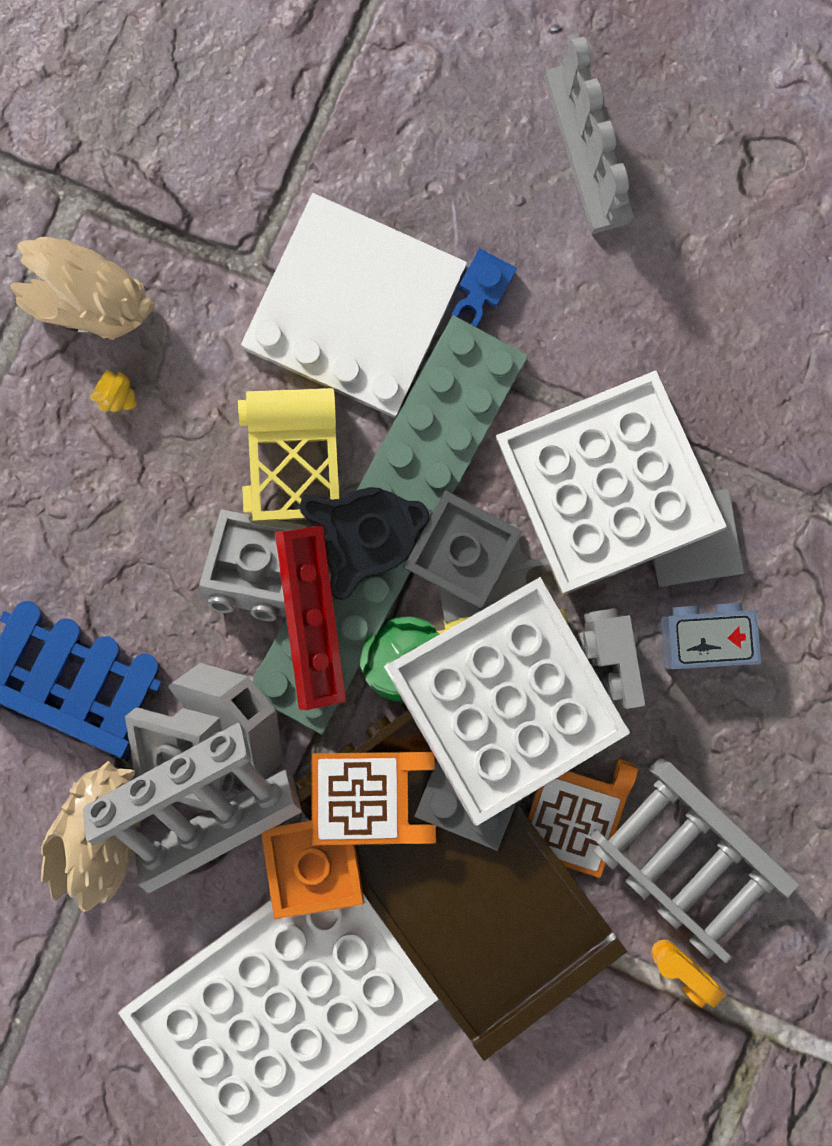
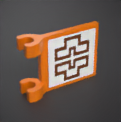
(366, 798)
(574, 806)

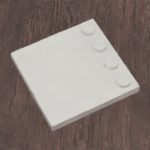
(354, 305)
(610, 483)
(507, 701)

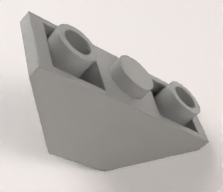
(234, 701)

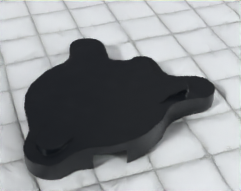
(365, 533)

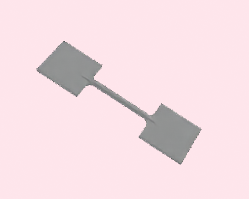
(702, 560)

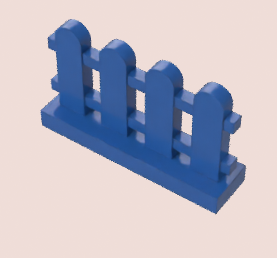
(82, 696)

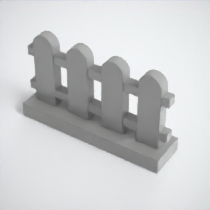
(589, 139)

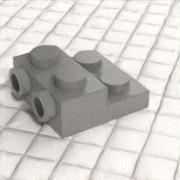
(244, 566)
(611, 643)
(159, 738)

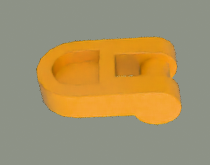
(676, 964)

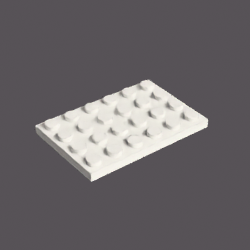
(274, 1014)

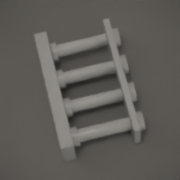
(207, 835)
(733, 847)

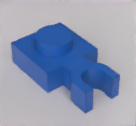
(484, 283)

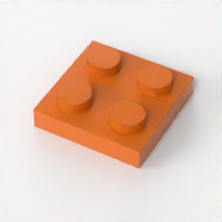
(309, 876)

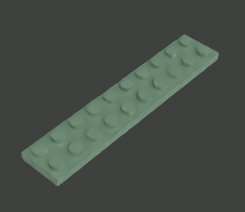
(418, 462)

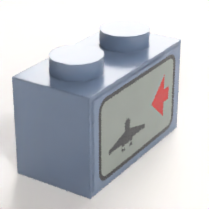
(710, 638)

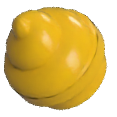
(114, 392)

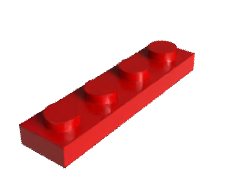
(310, 617)

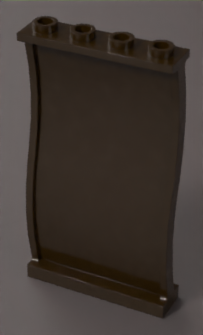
(483, 926)

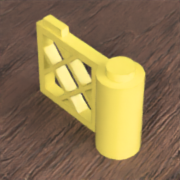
(282, 419)

